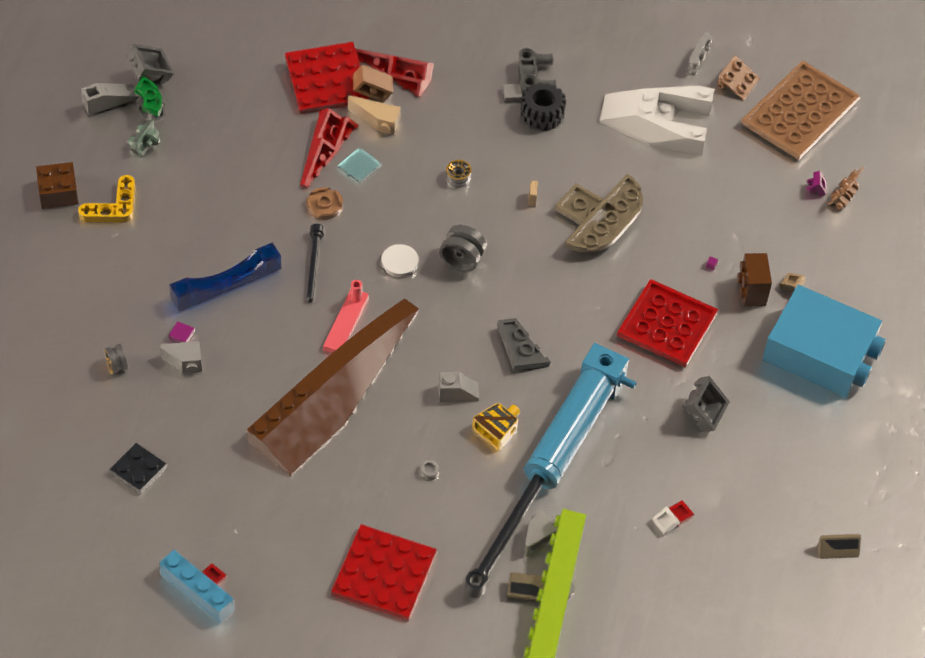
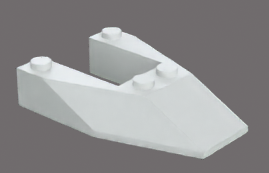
(649, 116)

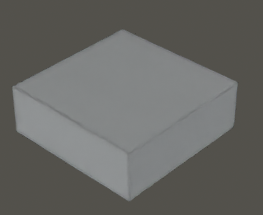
(512, 92)

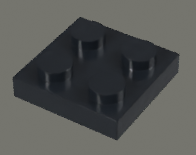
(138, 468)

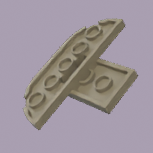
(600, 219)

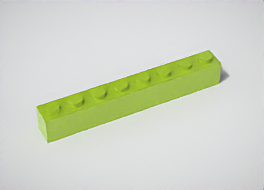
(556, 586)

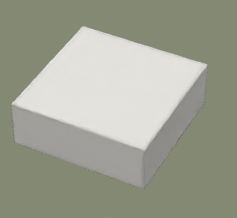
(665, 520)

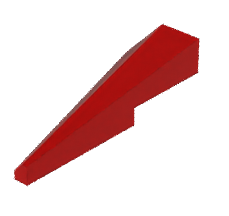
(407, 72)
(326, 142)

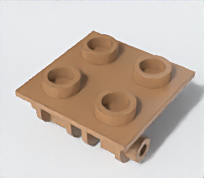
(738, 78)
(847, 189)

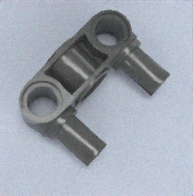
(527, 67)

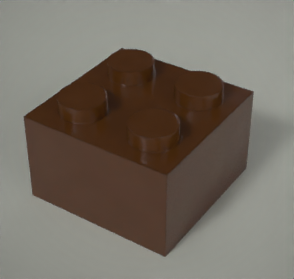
(57, 185)
(754, 279)

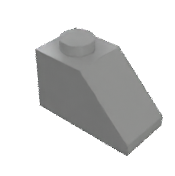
(183, 356)
(457, 387)
(539, 532)

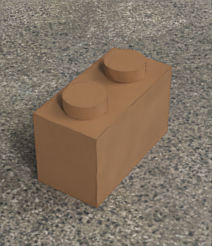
(373, 83)

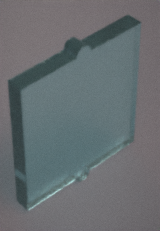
(359, 165)

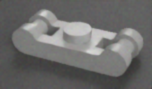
(699, 53)

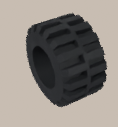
(532, 106)

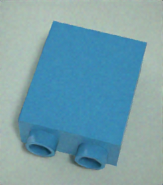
(824, 341)

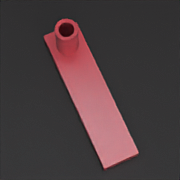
(347, 317)

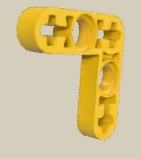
(115, 208)

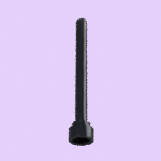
(316, 232)

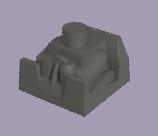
(150, 63)
(706, 404)

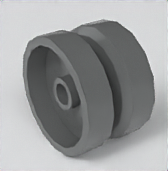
(462, 248)

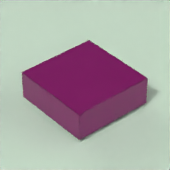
(181, 333)

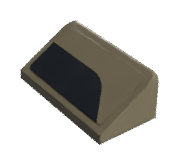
(839, 546)
(524, 586)

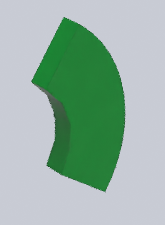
(151, 96)

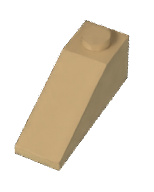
(376, 114)

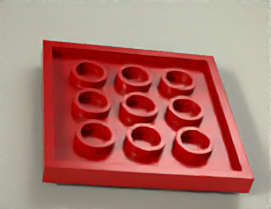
(323, 76)
(667, 322)
(384, 572)

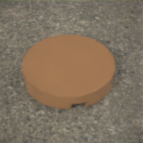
(324, 203)

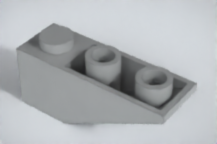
(106, 95)

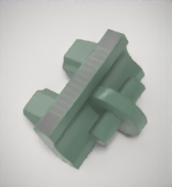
(146, 137)

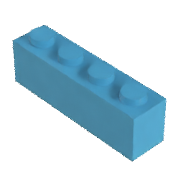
(197, 586)

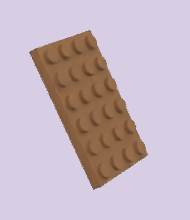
(800, 110)

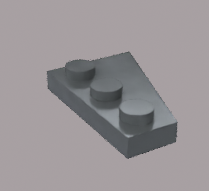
(519, 347)

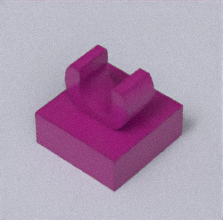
(817, 184)

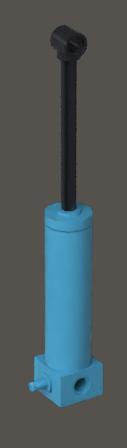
(600, 379)

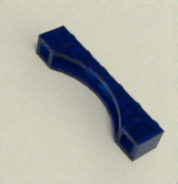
(193, 291)

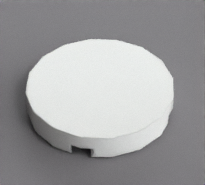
(400, 260)

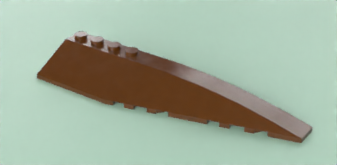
(329, 394)

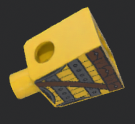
(497, 424)

